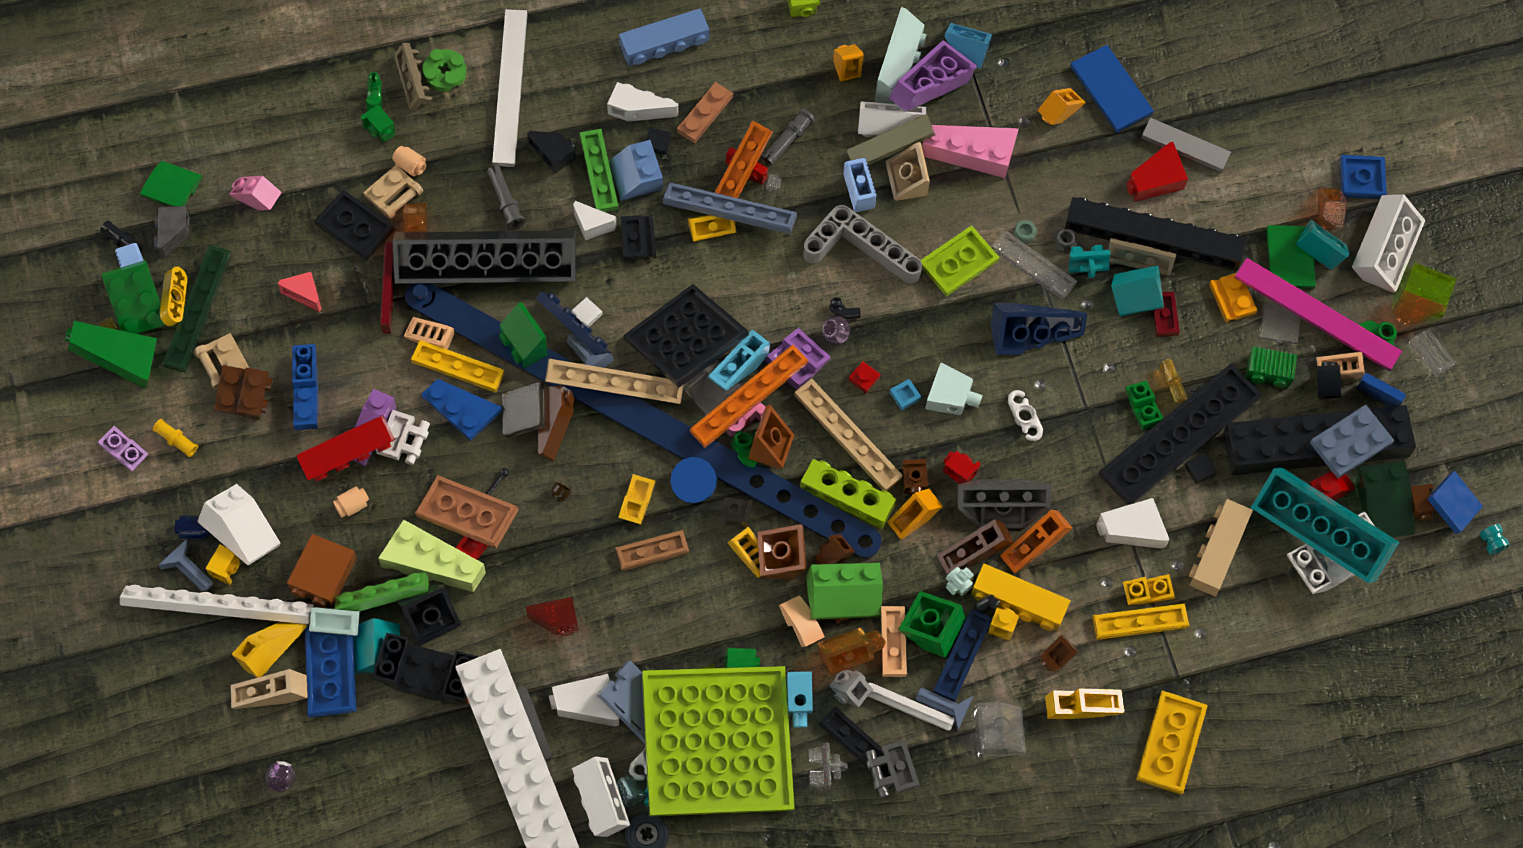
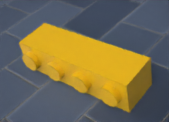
(1022, 597)

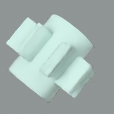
(959, 581)

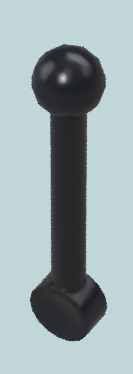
(503, 473)

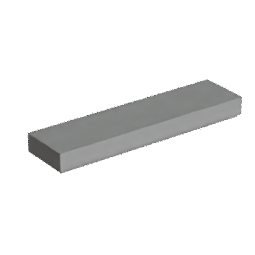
(1186, 145)

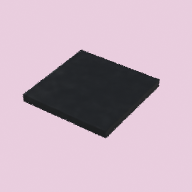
(686, 335)

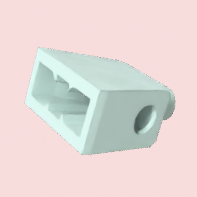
(951, 392)

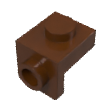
(1058, 654)

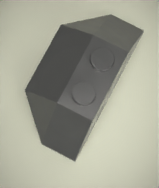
(1006, 500)

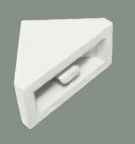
(593, 221)

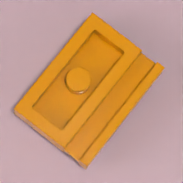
(1232, 298)

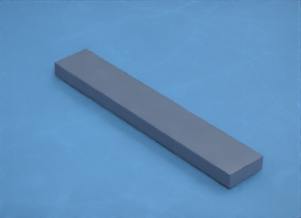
(729, 208)

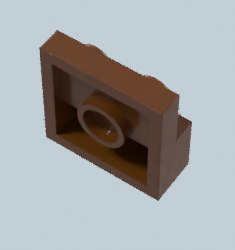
(242, 391)

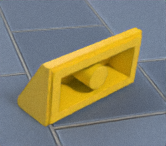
(710, 226)

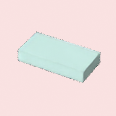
(334, 621)

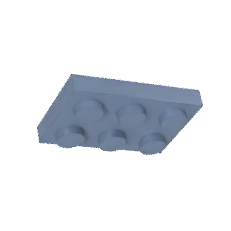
(1351, 441)

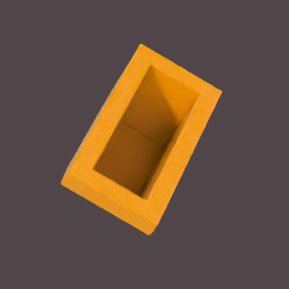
(914, 513)

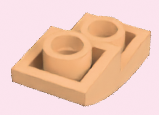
(799, 616)

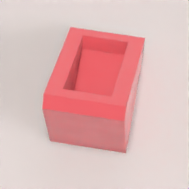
(301, 289)

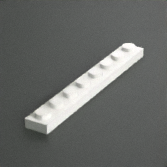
(216, 604)

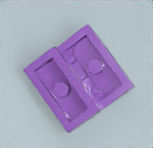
(816, 357)

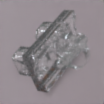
(822, 778)

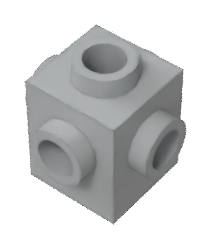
(850, 687)

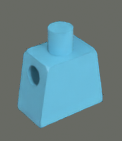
(799, 687)

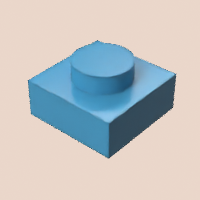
(905, 394)

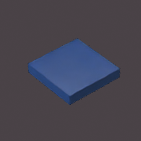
(1363, 176)
(1380, 391)
(1455, 502)

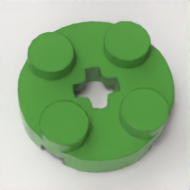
(440, 59)

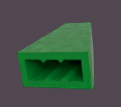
(115, 350)

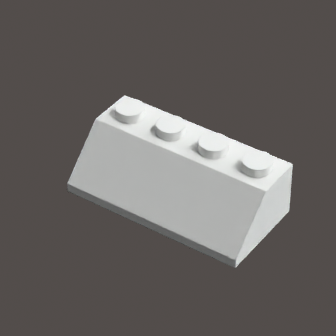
(1389, 242)

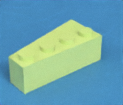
(417, 552)

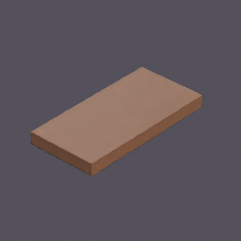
(467, 511)

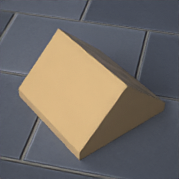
(908, 173)

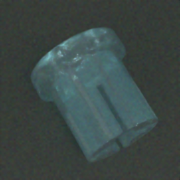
(630, 791)

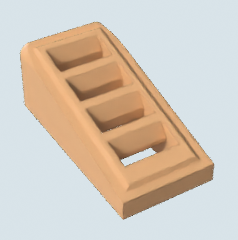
(446, 331)
(1346, 358)

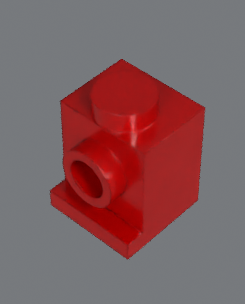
(960, 467)

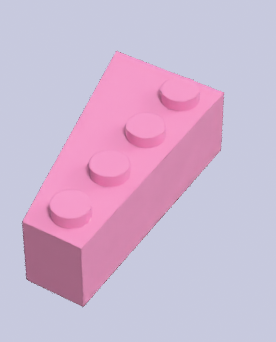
(972, 147)

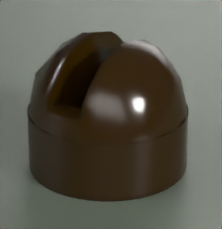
(561, 491)

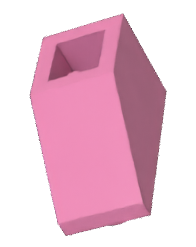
(255, 192)

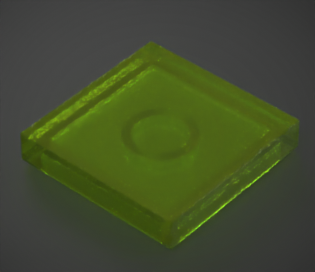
(1430, 285)

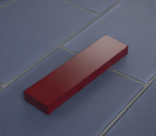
(387, 289)

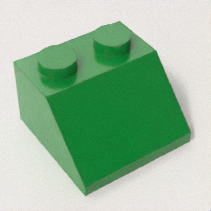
(523, 336)
(933, 623)

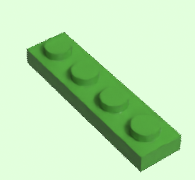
(599, 170)
(383, 593)

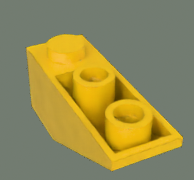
(264, 647)

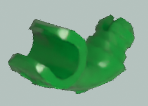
(374, 91)

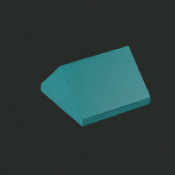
(1322, 245)
(1138, 290)
(369, 643)

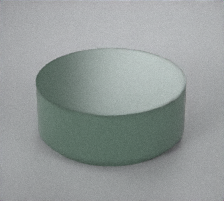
(1025, 231)

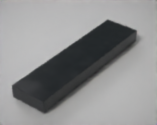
(851, 737)

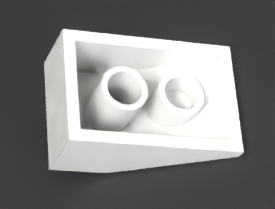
(239, 524)

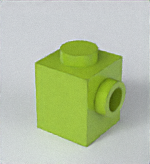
(802, 7)

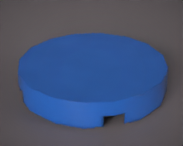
(693, 480)

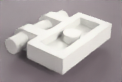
(401, 426)

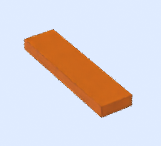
(744, 160)

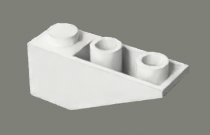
(637, 105)

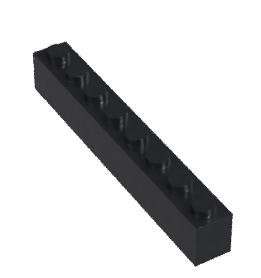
(1182, 239)

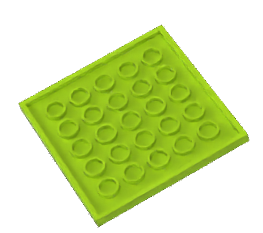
(717, 741)

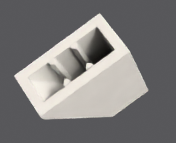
(1134, 525)
(580, 701)

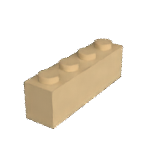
(1220, 548)

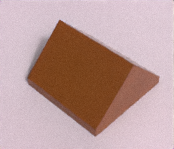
(771, 440)
(782, 552)

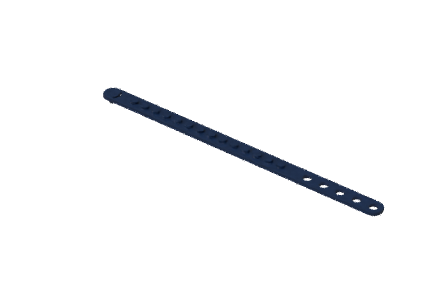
(649, 423)

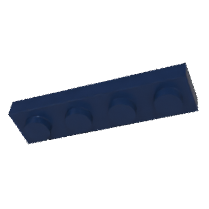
(567, 317)
(962, 655)

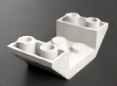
(1318, 570)

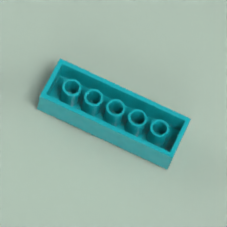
(1325, 525)

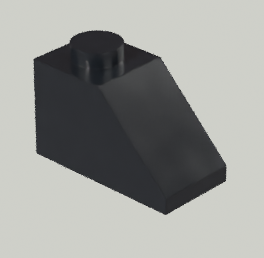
(552, 149)

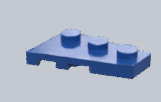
(462, 409)

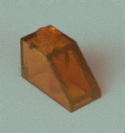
(1331, 208)
(415, 217)
(1415, 308)

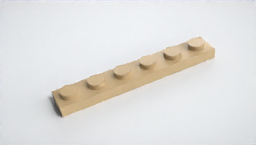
(612, 381)
(848, 435)

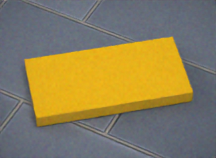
(1171, 742)

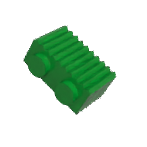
(1271, 367)

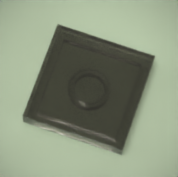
(523, 409)

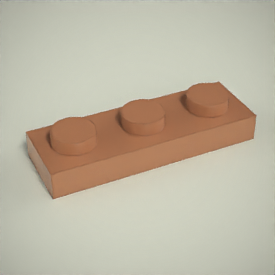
(705, 112)

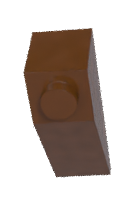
(557, 415)
(976, 546)

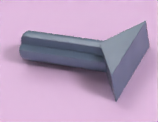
(586, 354)
(179, 559)
(945, 705)

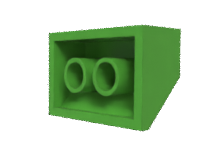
(845, 590)

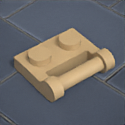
(388, 188)
(227, 354)

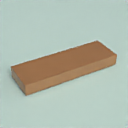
(652, 550)

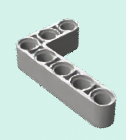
(863, 242)

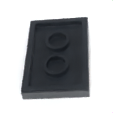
(354, 225)

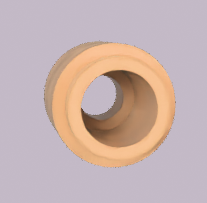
(409, 160)
(351, 502)

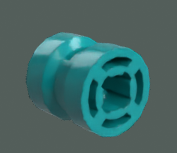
(1494, 539)

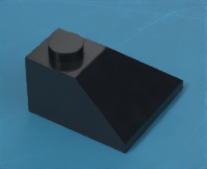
(429, 614)

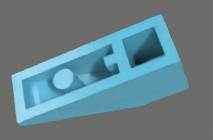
(741, 361)

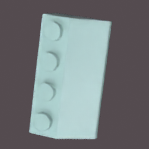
(901, 54)

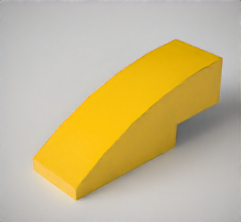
(1084, 703)

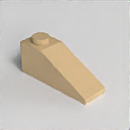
(271, 689)

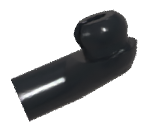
(839, 309)
(987, 601)

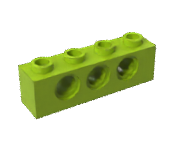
(854, 505)

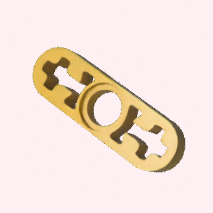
(170, 310)

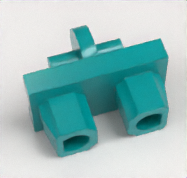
(1089, 261)

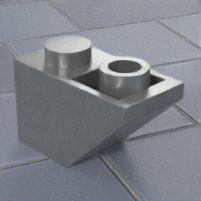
(172, 228)

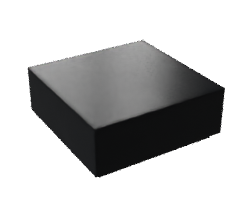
(659, 139)
(1200, 468)

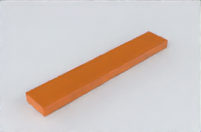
(748, 396)

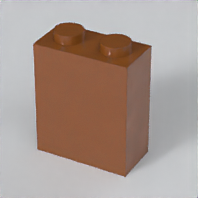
(321, 571)

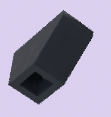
(1329, 380)

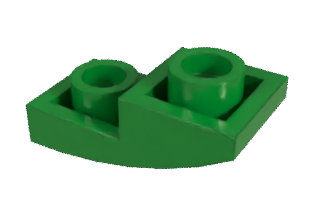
(1143, 404)

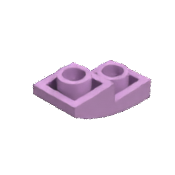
(122, 448)

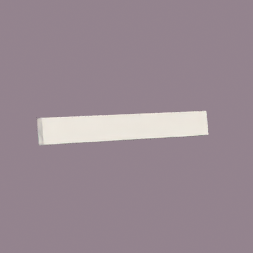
(510, 88)

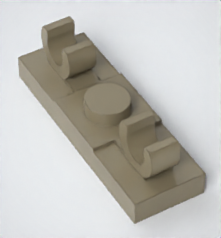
(411, 76)
(1140, 256)

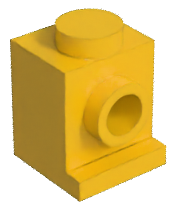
(223, 564)
(1004, 620)

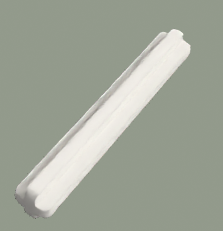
(911, 707)

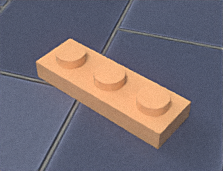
(895, 648)

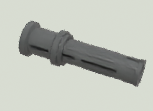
(794, 130)
(508, 205)

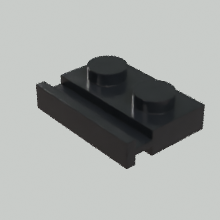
(638, 237)

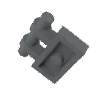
(899, 766)

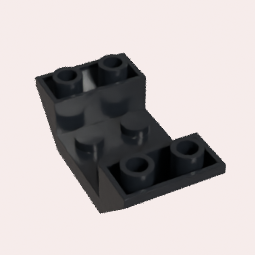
(420, 670)

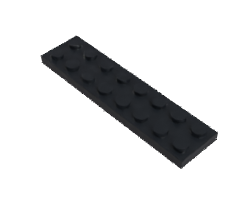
(1180, 435)

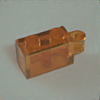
(849, 649)

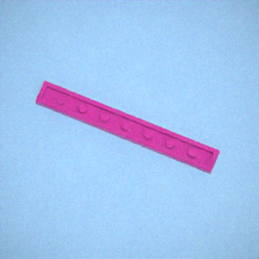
(1318, 314)

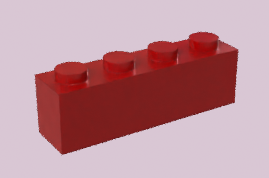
(346, 447)

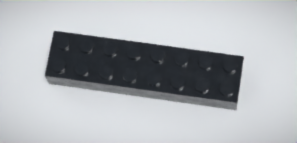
(484, 256)
(1286, 444)

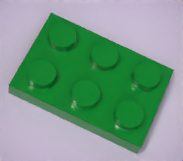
(133, 297)

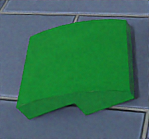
(170, 185)

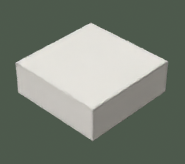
(587, 312)

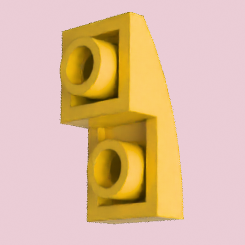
(1148, 590)

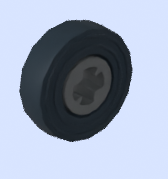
(642, 823)

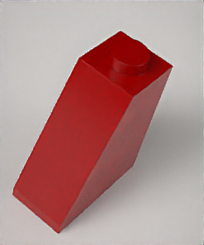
(1158, 175)

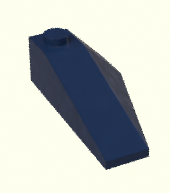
(1029, 326)

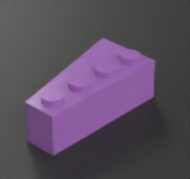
(933, 76)

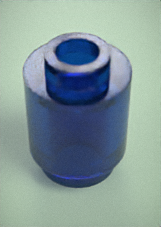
(189, 528)

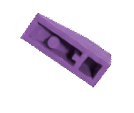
(375, 406)

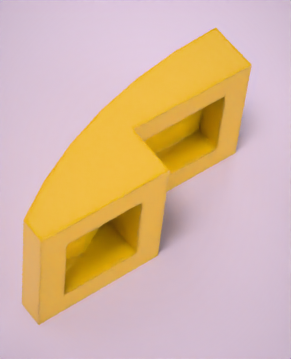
(637, 499)

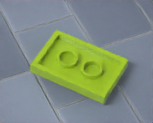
(959, 261)

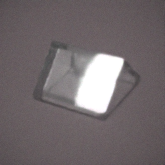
(705, 391)

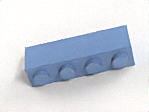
(664, 37)

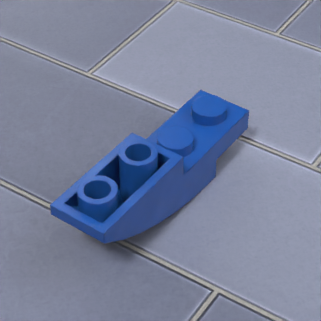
(305, 387)

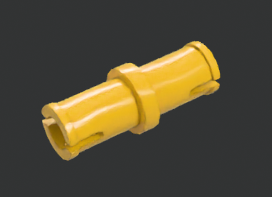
(175, 437)

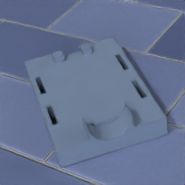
(628, 697)

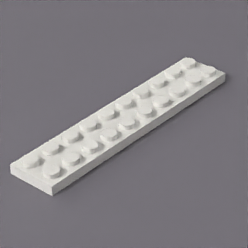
(515, 752)

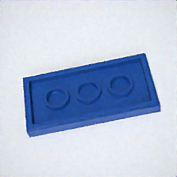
(1111, 88)
(330, 673)

